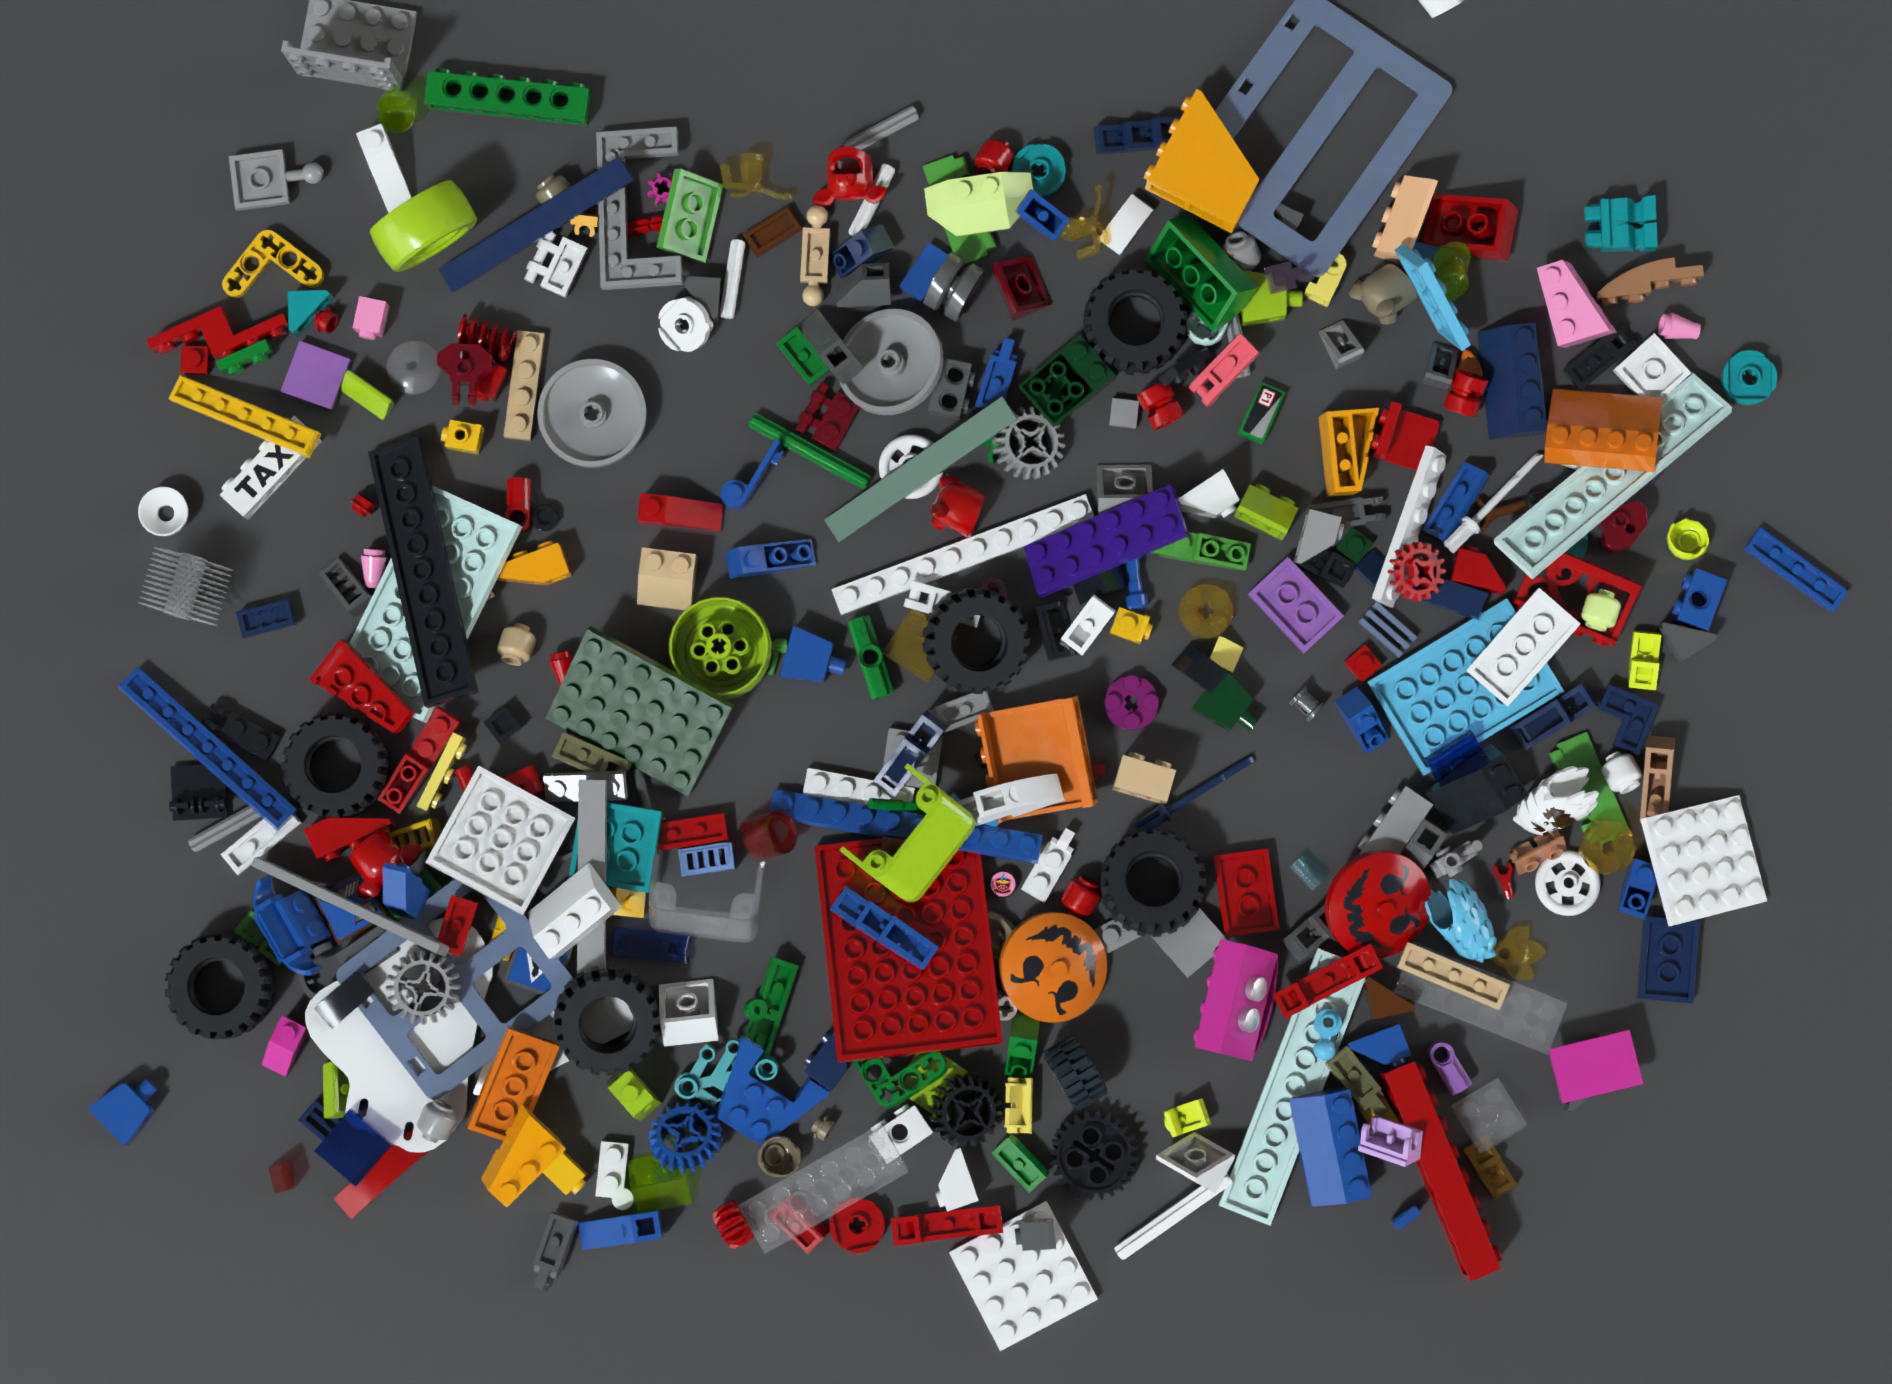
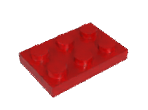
(1246, 892)

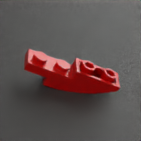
(419, 761)

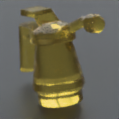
(751, 171)
(1083, 227)

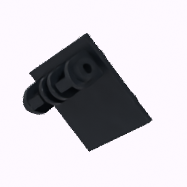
(197, 794)

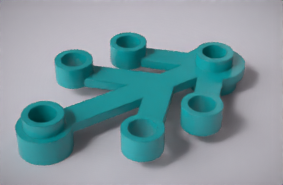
(719, 1076)

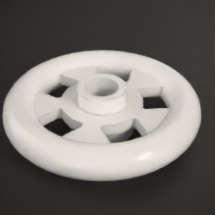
(904, 444)
(1554, 901)

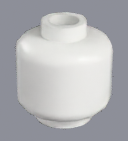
(1621, 772)

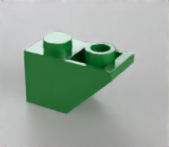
(1022, 1046)

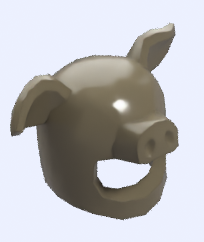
(1385, 292)

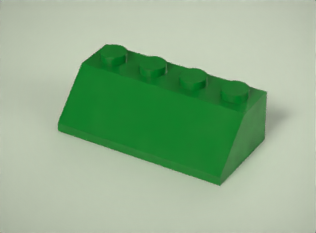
(1201, 272)

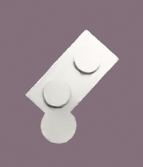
(612, 1174)

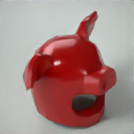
(849, 179)
(956, 506)
(371, 856)

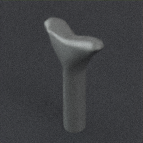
(642, 790)

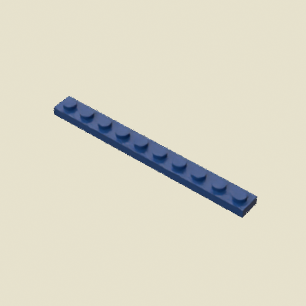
(900, 824)

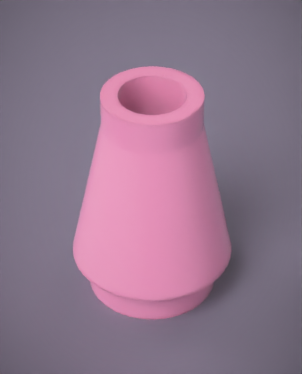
(1677, 327)
(373, 566)

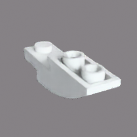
(1014, 798)

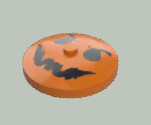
(1053, 967)

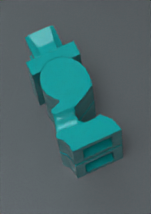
(1616, 227)

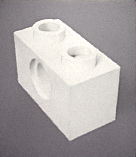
(915, 1123)

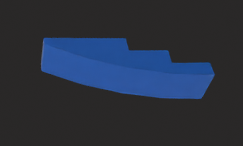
(884, 928)

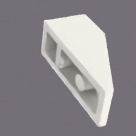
(384, 166)

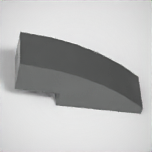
(1308, 935)

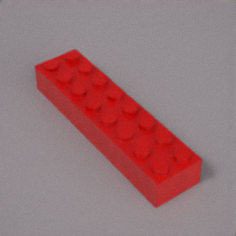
(1441, 1173)

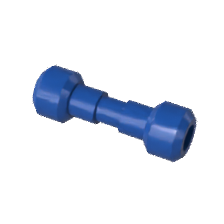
(1136, 598)

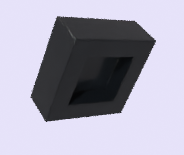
(502, 725)

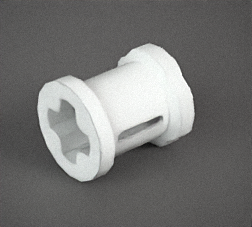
(1005, 1012)

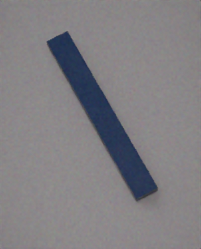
(536, 224)

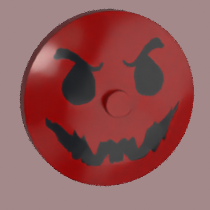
(1377, 902)

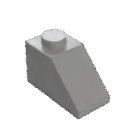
(1317, 534)

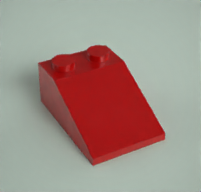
(1478, 222)

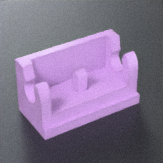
(1391, 1141)

